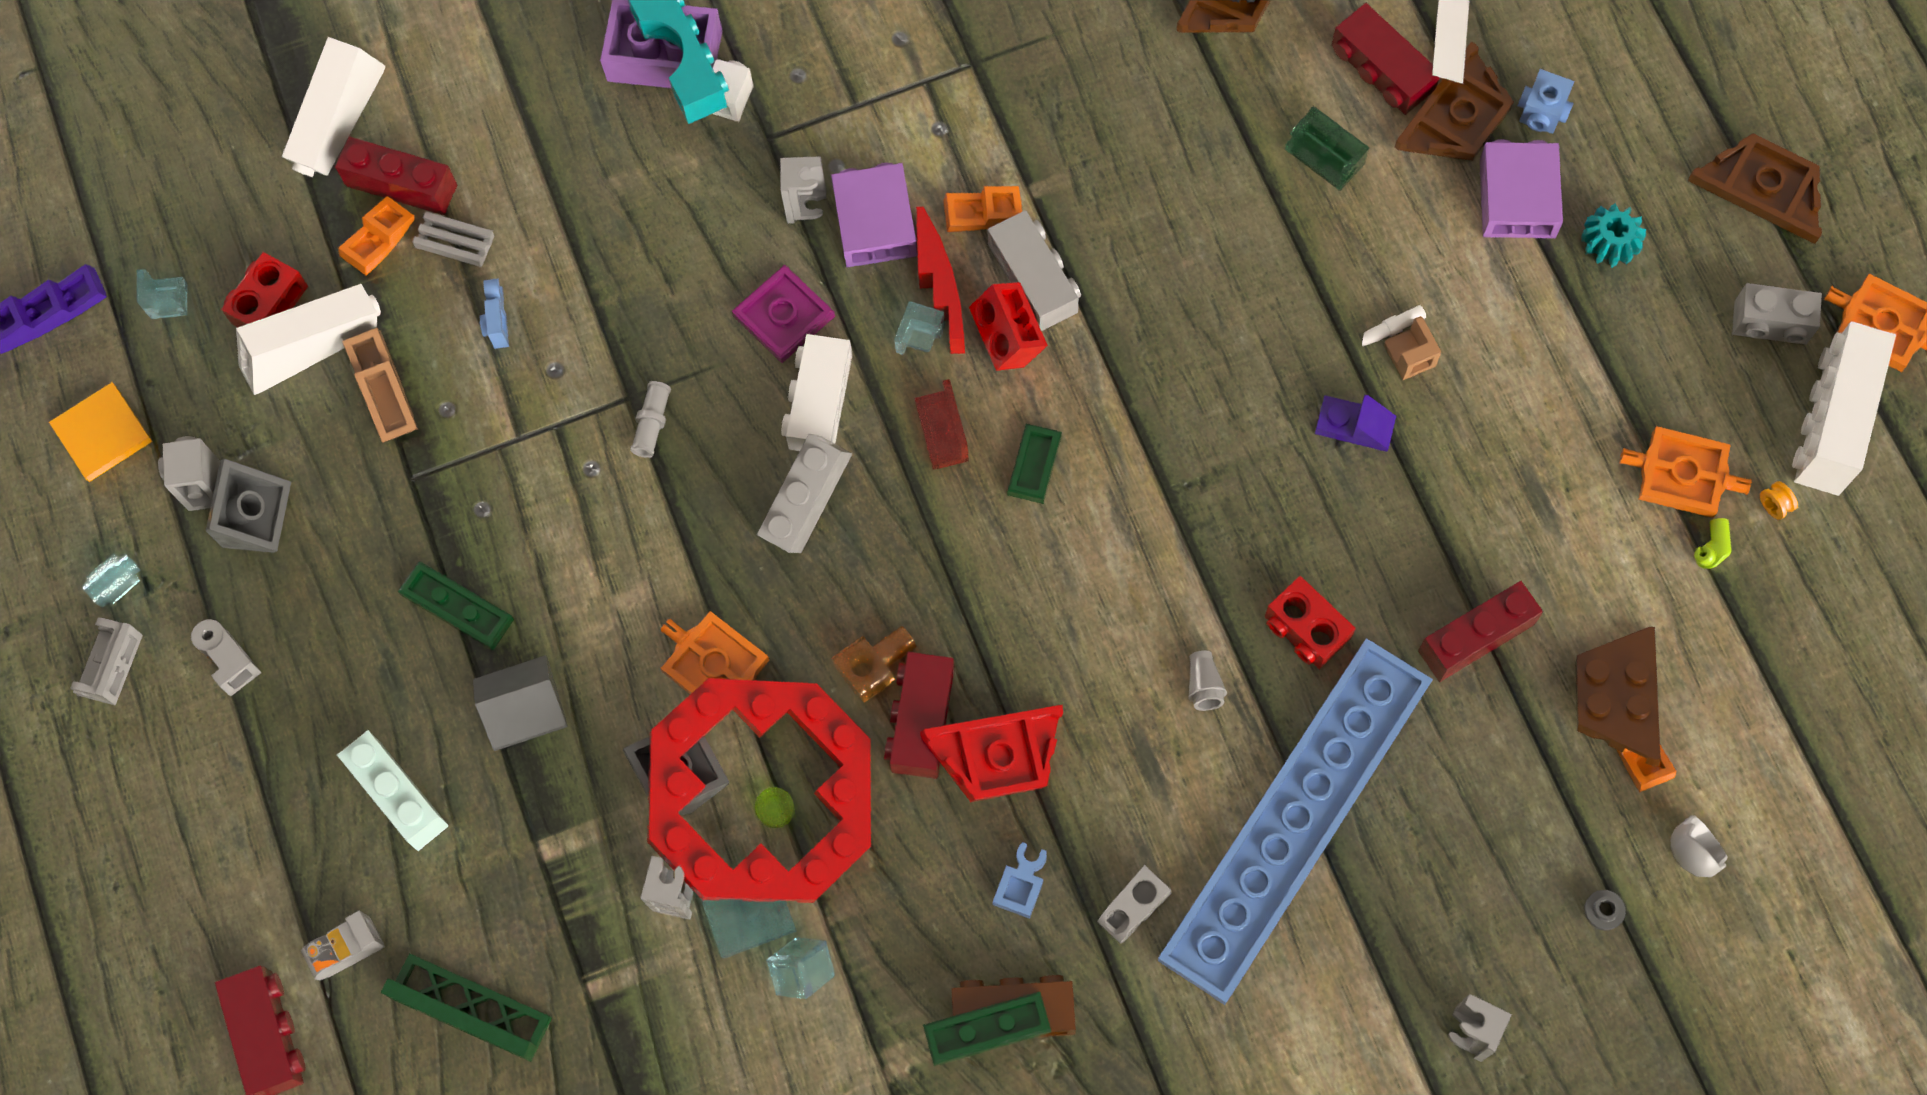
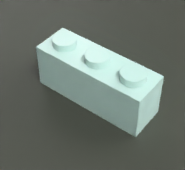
(392, 790)

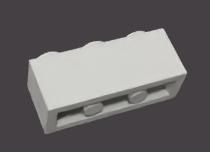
(818, 390)

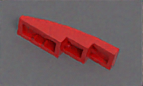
(937, 273)

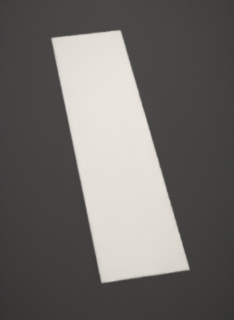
(1451, 39)

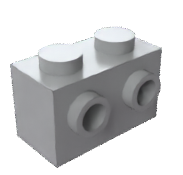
(1776, 313)
(189, 472)

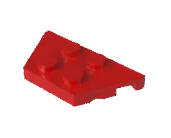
(997, 752)

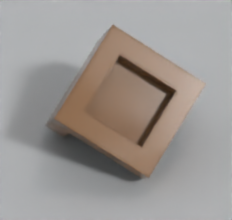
(1413, 349)

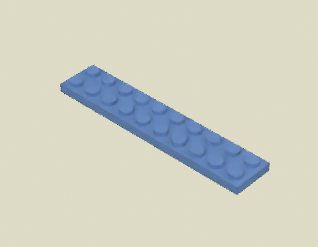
(1294, 821)

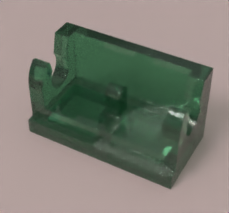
(1327, 148)

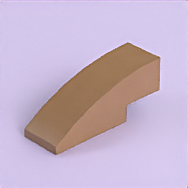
(380, 384)

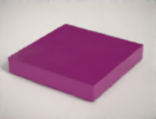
(783, 313)

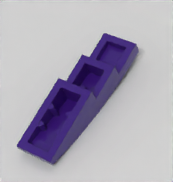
(48, 307)

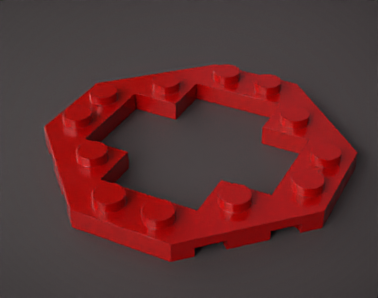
(760, 874)

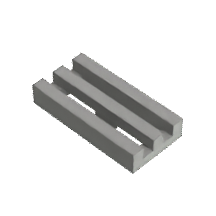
(426, 229)

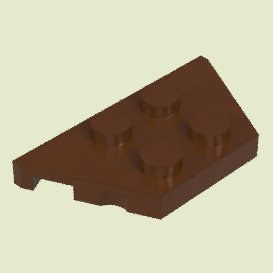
(1221, 16)
(1458, 115)
(1767, 183)
(1621, 694)

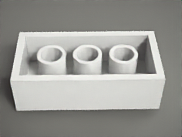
(1843, 408)

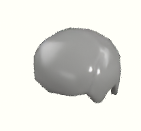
(1697, 848)

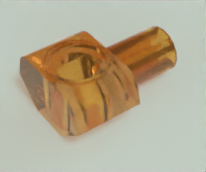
(879, 656)

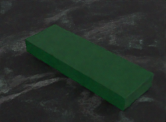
(456, 605)
(987, 1028)

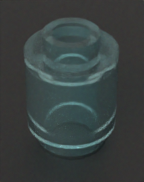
(111, 579)

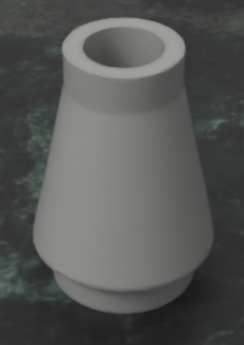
(1205, 683)

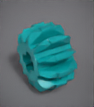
(1613, 235)

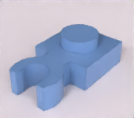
(494, 320)
(1019, 886)

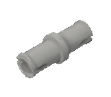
(650, 419)

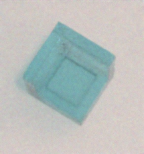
(161, 296)
(919, 328)
(800, 968)

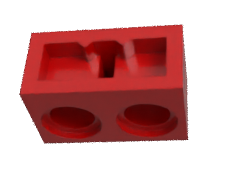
(255, 292)
(1008, 326)
(1317, 617)

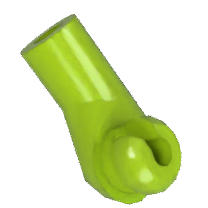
(1717, 548)

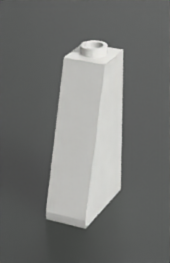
(331, 106)
(302, 336)

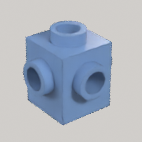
(1546, 102)

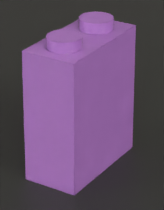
(1521, 189)
(874, 214)

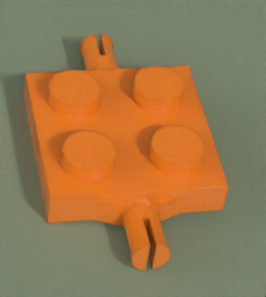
(1886, 309)
(1685, 472)
(710, 652)

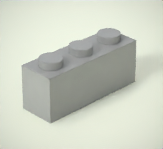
(1028, 260)
(804, 494)

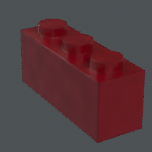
(1384, 59)
(396, 175)
(1480, 631)
(922, 705)
(260, 1031)

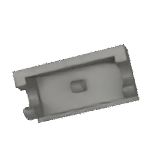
(800, 182)
(108, 662)
(663, 891)
(1482, 1024)

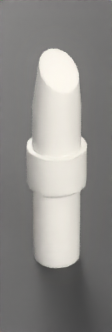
(1392, 325)

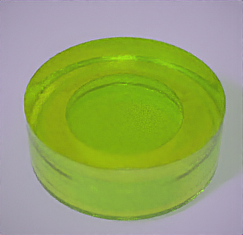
(774, 807)

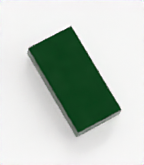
(1034, 463)

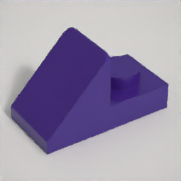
(1360, 424)

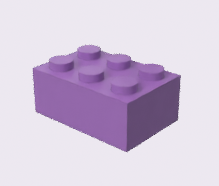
(650, 62)

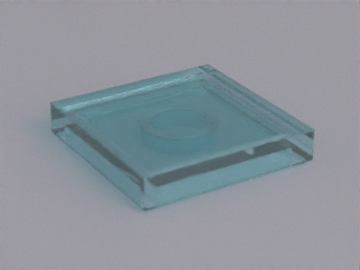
(746, 924)

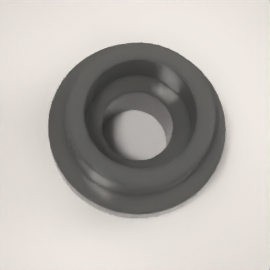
(1594, 915)

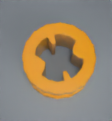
(1778, 500)

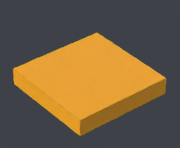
(100, 431)

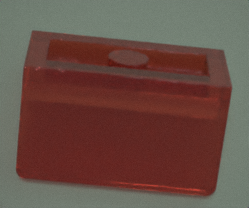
(942, 427)

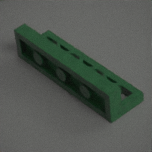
(462, 1021)

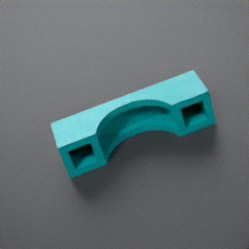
(694, 83)

